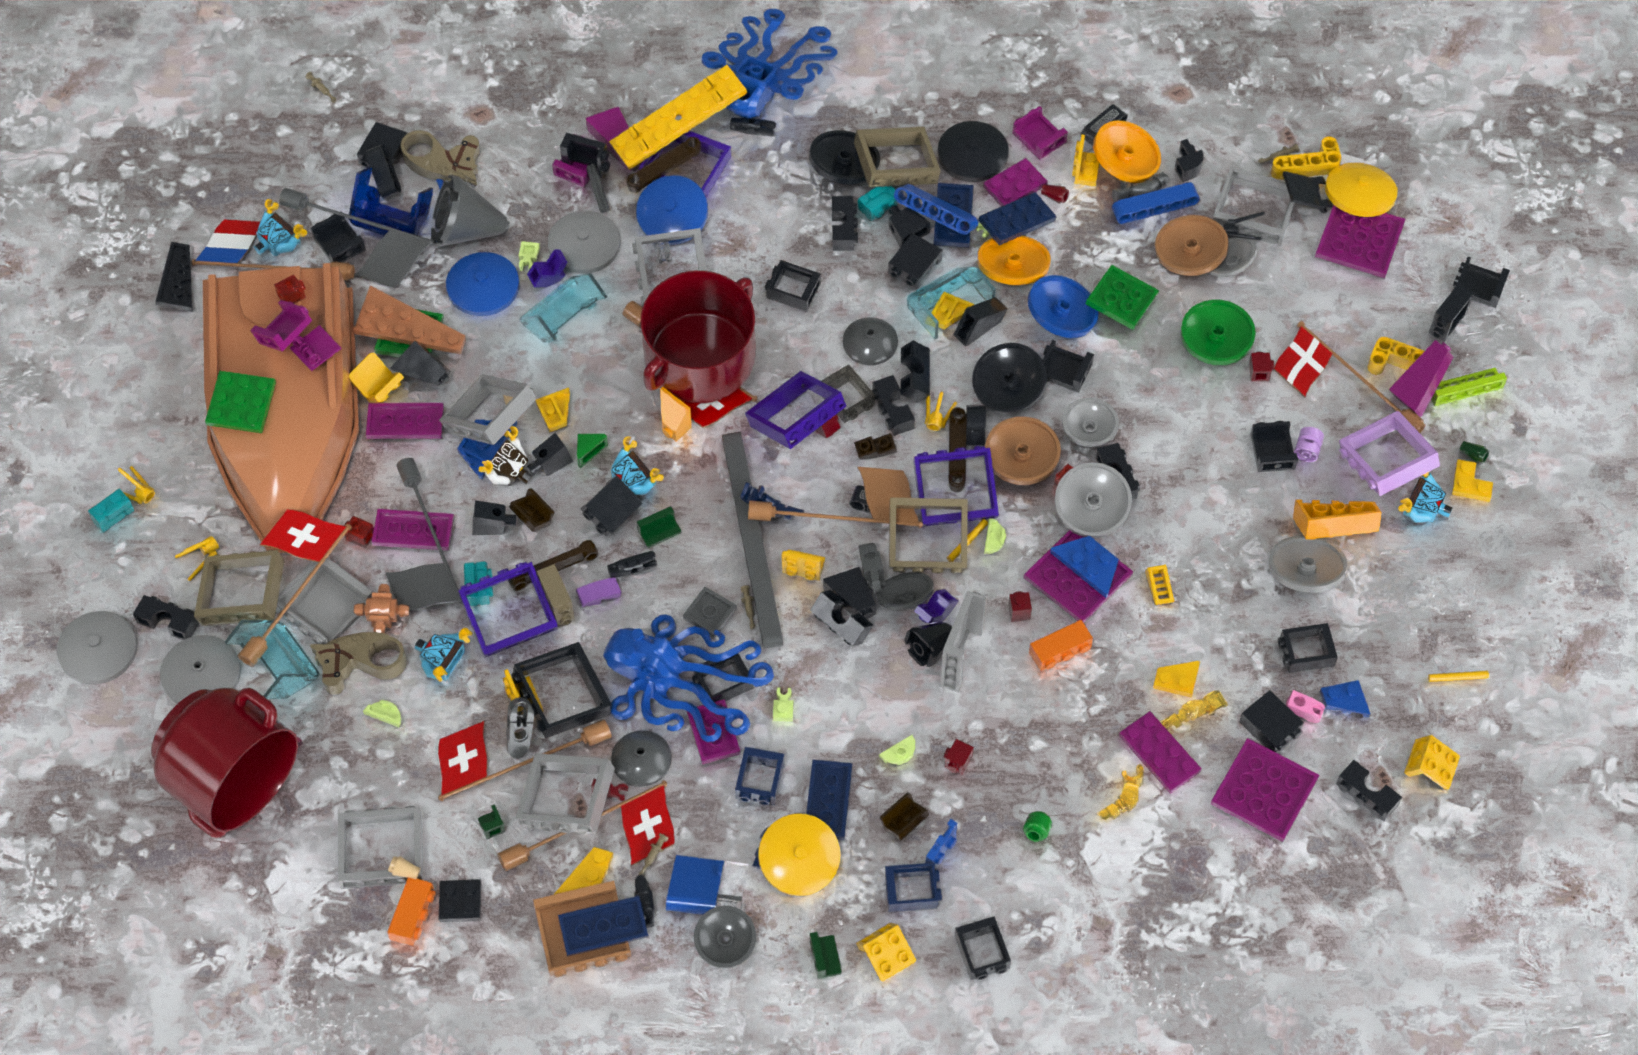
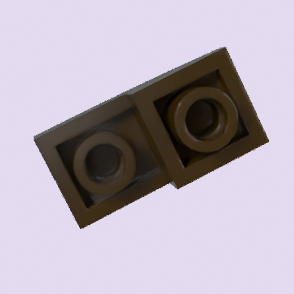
(873, 448)

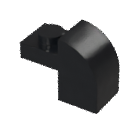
(1190, 163)
(975, 424)

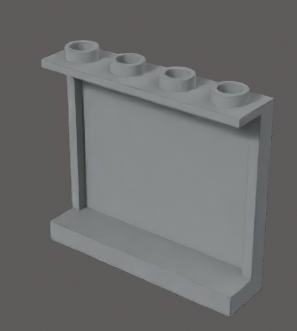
(325, 603)
(968, 620)

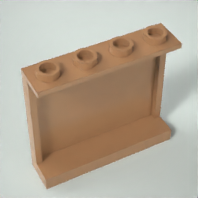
(547, 914)

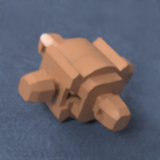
(381, 609)

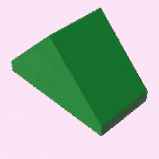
(589, 446)

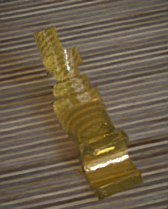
(1196, 709)
(1128, 798)

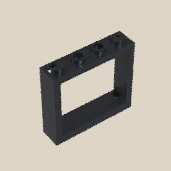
(586, 671)

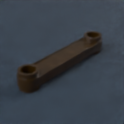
(663, 164)
(957, 439)
(585, 552)

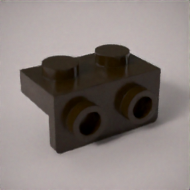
(532, 511)
(903, 817)

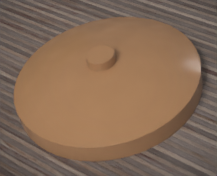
(1191, 245)
(1023, 450)

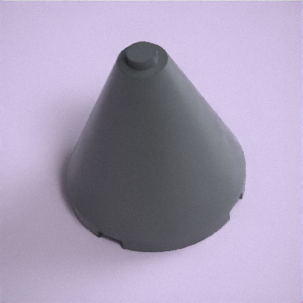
(464, 215)

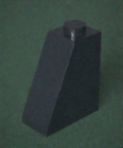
(979, 320)
(422, 365)
(853, 590)

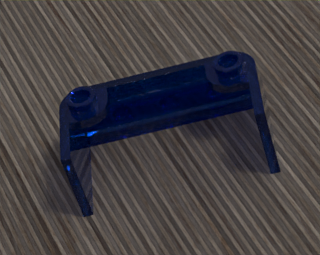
(366, 206)

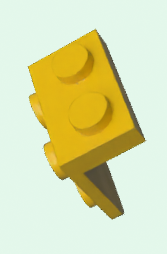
(374, 379)

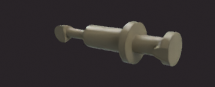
(316, 82)
(1286, 151)
(747, 600)
(653, 853)

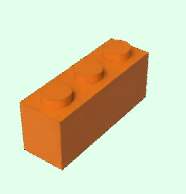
(1061, 645)
(411, 911)

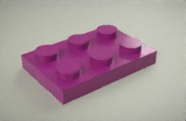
(1015, 182)
(724, 747)

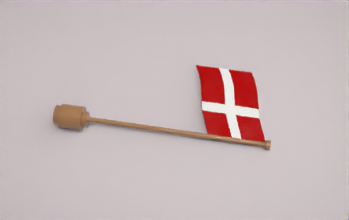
(1308, 358)

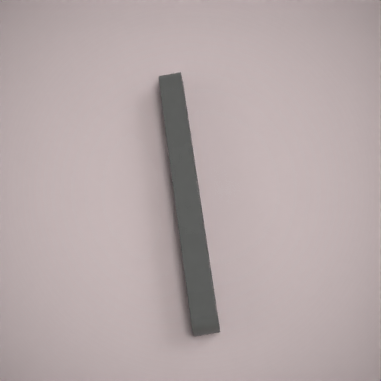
(752, 544)

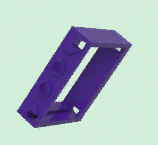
(708, 147)
(785, 394)
(959, 454)
(505, 575)

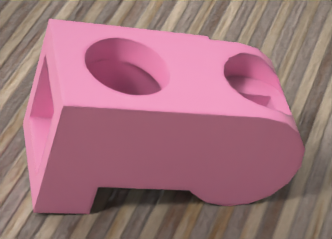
(1305, 706)

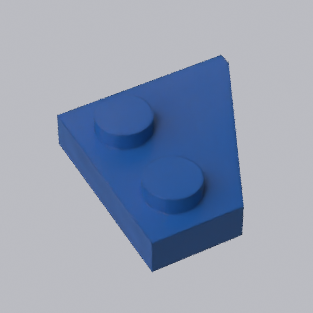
(1345, 697)

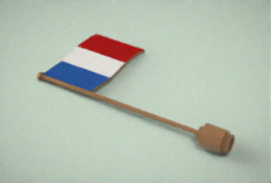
(233, 241)

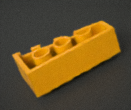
(1336, 519)

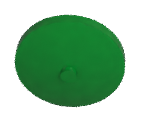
(1218, 332)

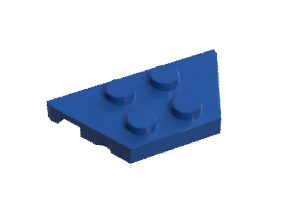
(475, 451)
(1089, 562)

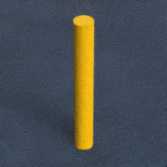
(970, 537)
(1458, 676)

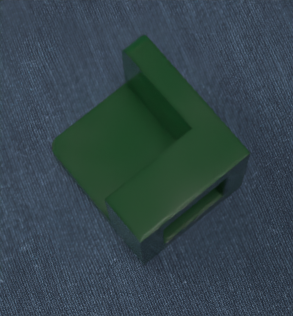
(491, 823)

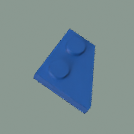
(943, 843)

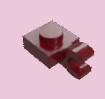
(614, 790)

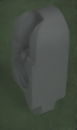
(872, 566)
(519, 743)

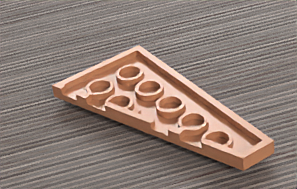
(398, 322)

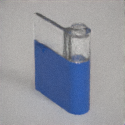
(705, 884)

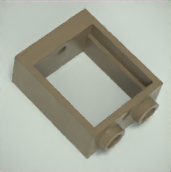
(556, 595)

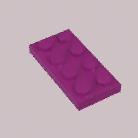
(404, 421)
(411, 529)
(1160, 752)

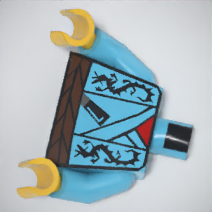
(276, 234)
(633, 470)
(1425, 501)
(442, 653)

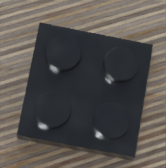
(460, 900)

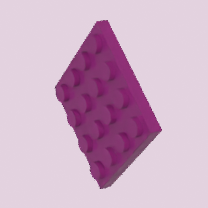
(1360, 241)
(1067, 588)
(1265, 789)

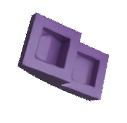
(597, 591)

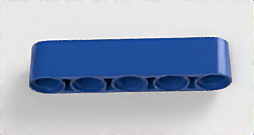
(1155, 203)
(944, 209)

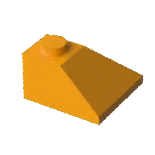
(675, 415)

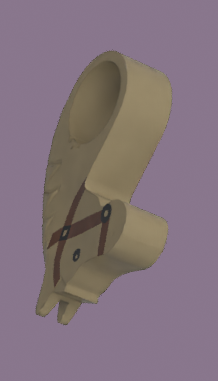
(442, 162)
(353, 652)

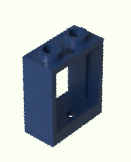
(762, 758)
(912, 870)

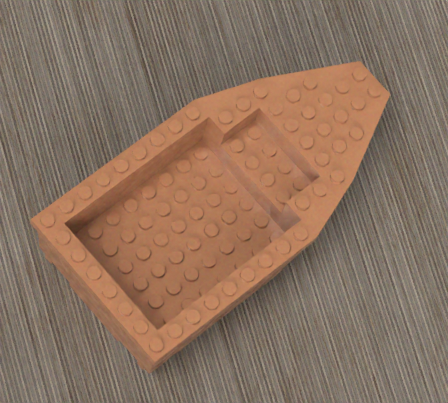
(311, 413)

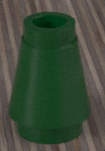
(1474, 451)

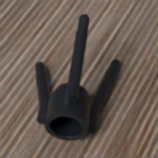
(1233, 230)

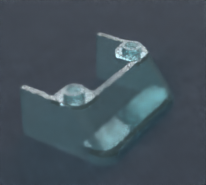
(926, 297)
(561, 305)
(283, 657)

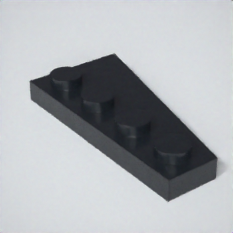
(176, 279)

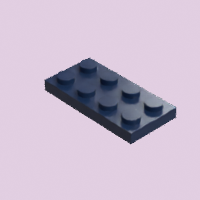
(961, 197)
(1017, 218)
(830, 794)
(603, 926)

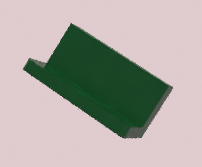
(658, 527)
(825, 955)

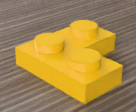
(1465, 484)

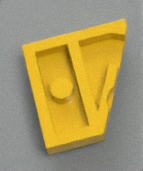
(949, 309)
(554, 409)
(1177, 678)

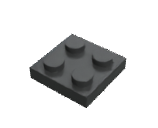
(710, 611)

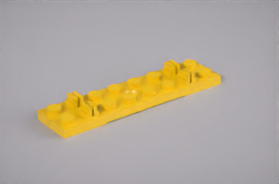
(661, 126)

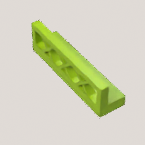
(1465, 389)

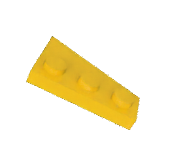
(589, 872)

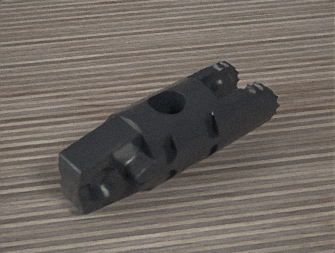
(753, 126)
(632, 564)
(646, 898)

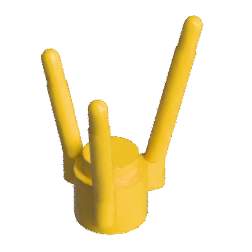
(935, 420)
(144, 492)
(206, 546)

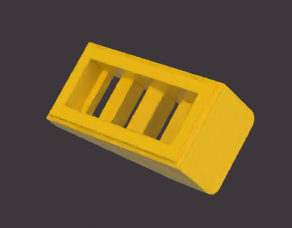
(1162, 569)

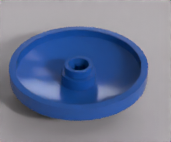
(672, 206)
(482, 284)
(1061, 307)

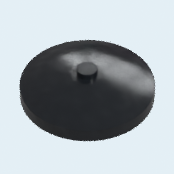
(973, 151)
(836, 157)
(1009, 378)

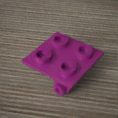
(314, 347)

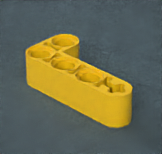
(1309, 163)
(1392, 354)

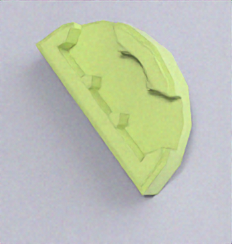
(995, 537)
(384, 711)
(900, 752)

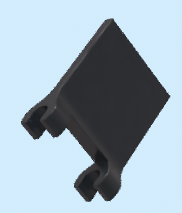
(1305, 190)

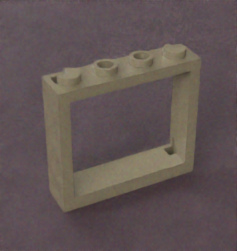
(896, 137)
(927, 503)
(235, 614)

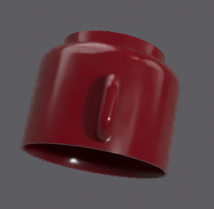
(699, 335)
(223, 756)

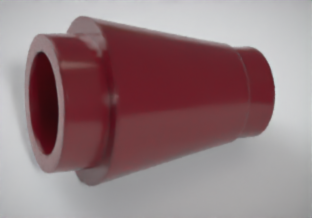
(1056, 193)

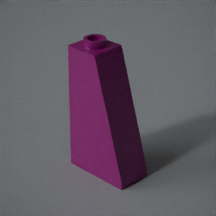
(607, 126)
(1422, 378)

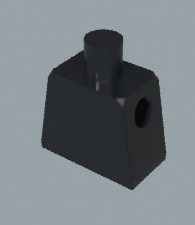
(905, 222)
(550, 456)
(490, 518)

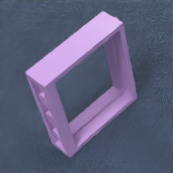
(1396, 421)

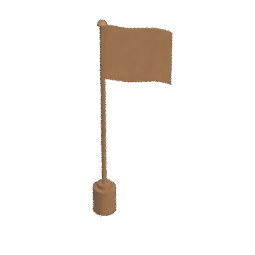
(879, 488)

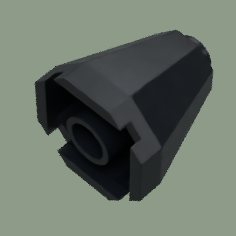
(927, 642)

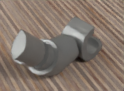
(1139, 188)

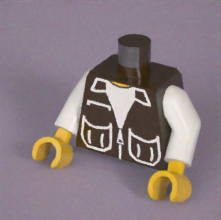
(508, 462)

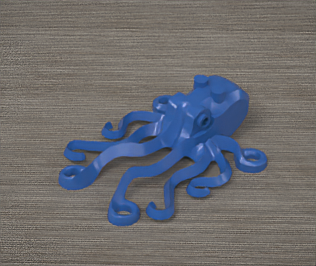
(766, 78)
(655, 667)

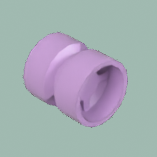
(1309, 444)

